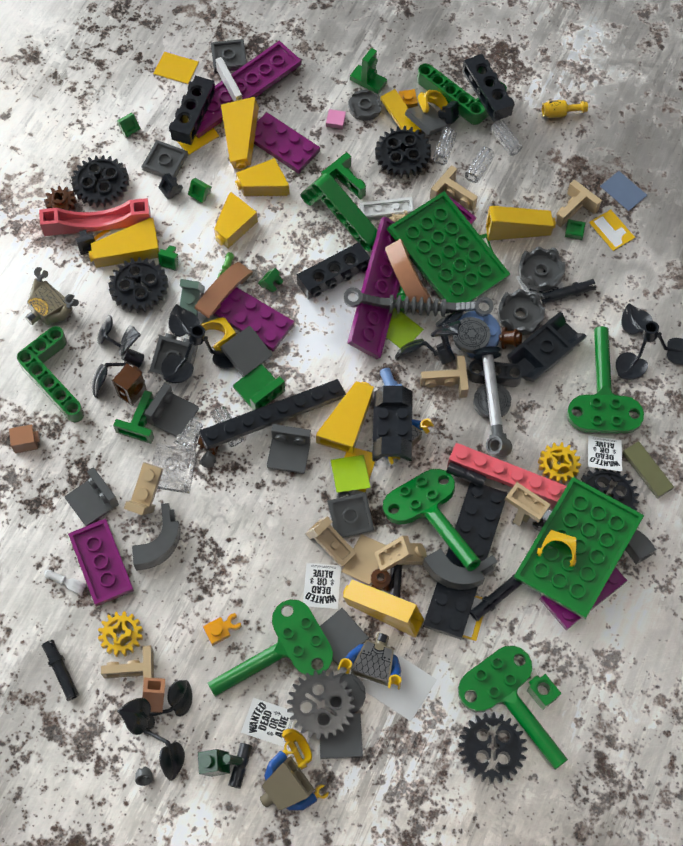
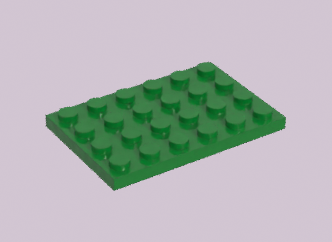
(449, 251)
(601, 533)

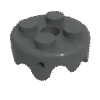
(545, 259)
(525, 302)

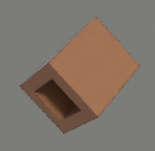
(24, 438)
(154, 692)

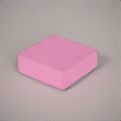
(335, 119)

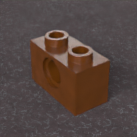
(129, 384)

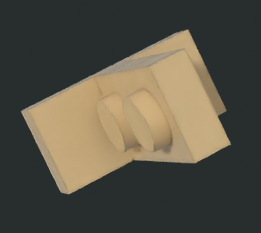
(453, 189)
(580, 197)
(448, 377)
(145, 490)
(528, 504)
(331, 541)
(400, 553)
(132, 668)

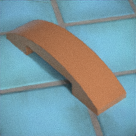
(405, 272)
(222, 288)

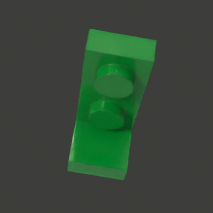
(367, 74)
(340, 171)
(136, 427)

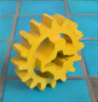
(557, 454)
(121, 624)

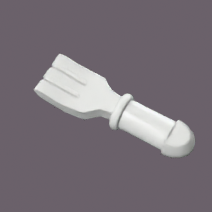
(72, 584)

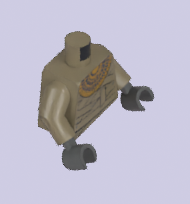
(47, 302)

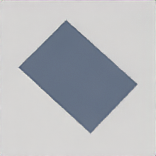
(623, 190)

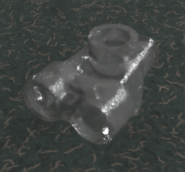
(189, 438)

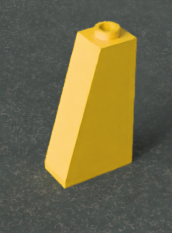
(240, 130)
(518, 223)
(132, 242)
(346, 421)
(384, 607)

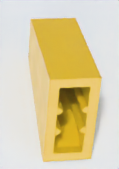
(262, 180)
(234, 221)

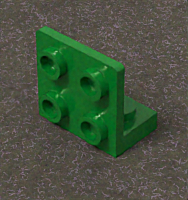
(259, 387)

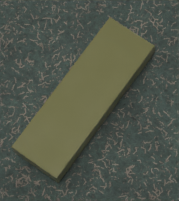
(648, 469)

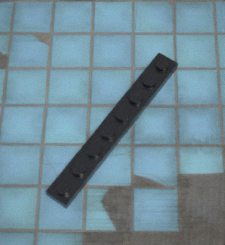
(271, 414)

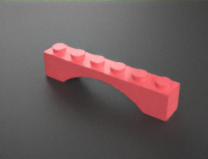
(60, 221)
(507, 473)

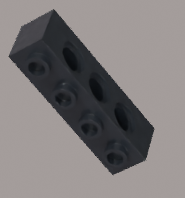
(488, 87)
(192, 110)
(323, 270)

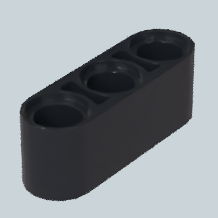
(503, 369)

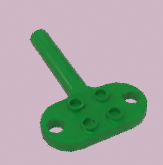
(604, 410)
(422, 499)
(298, 640)
(497, 682)

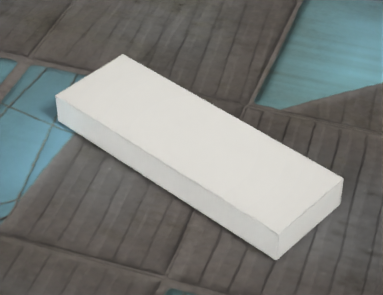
(228, 80)
(379, 209)

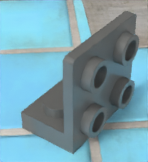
(170, 411)
(289, 448)
(92, 499)

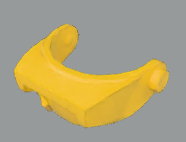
(433, 97)
(222, 325)
(567, 539)
(295, 736)

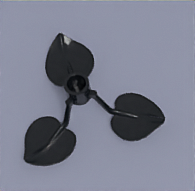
(635, 321)
(181, 323)
(450, 326)
(128, 355)
(140, 719)

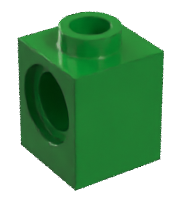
(543, 700)

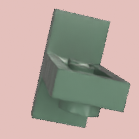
(190, 294)

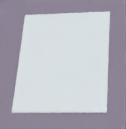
(412, 693)

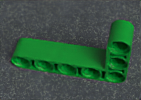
(469, 107)
(343, 208)
(46, 378)

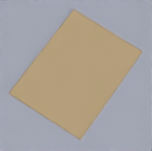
(364, 561)

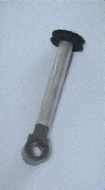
(487, 355)

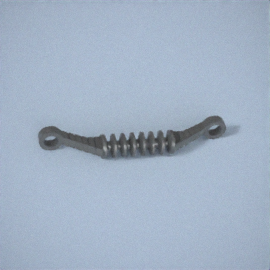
(444, 307)

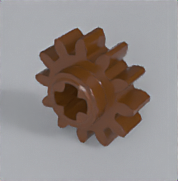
(60, 199)

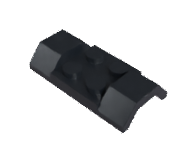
(545, 347)
(392, 423)

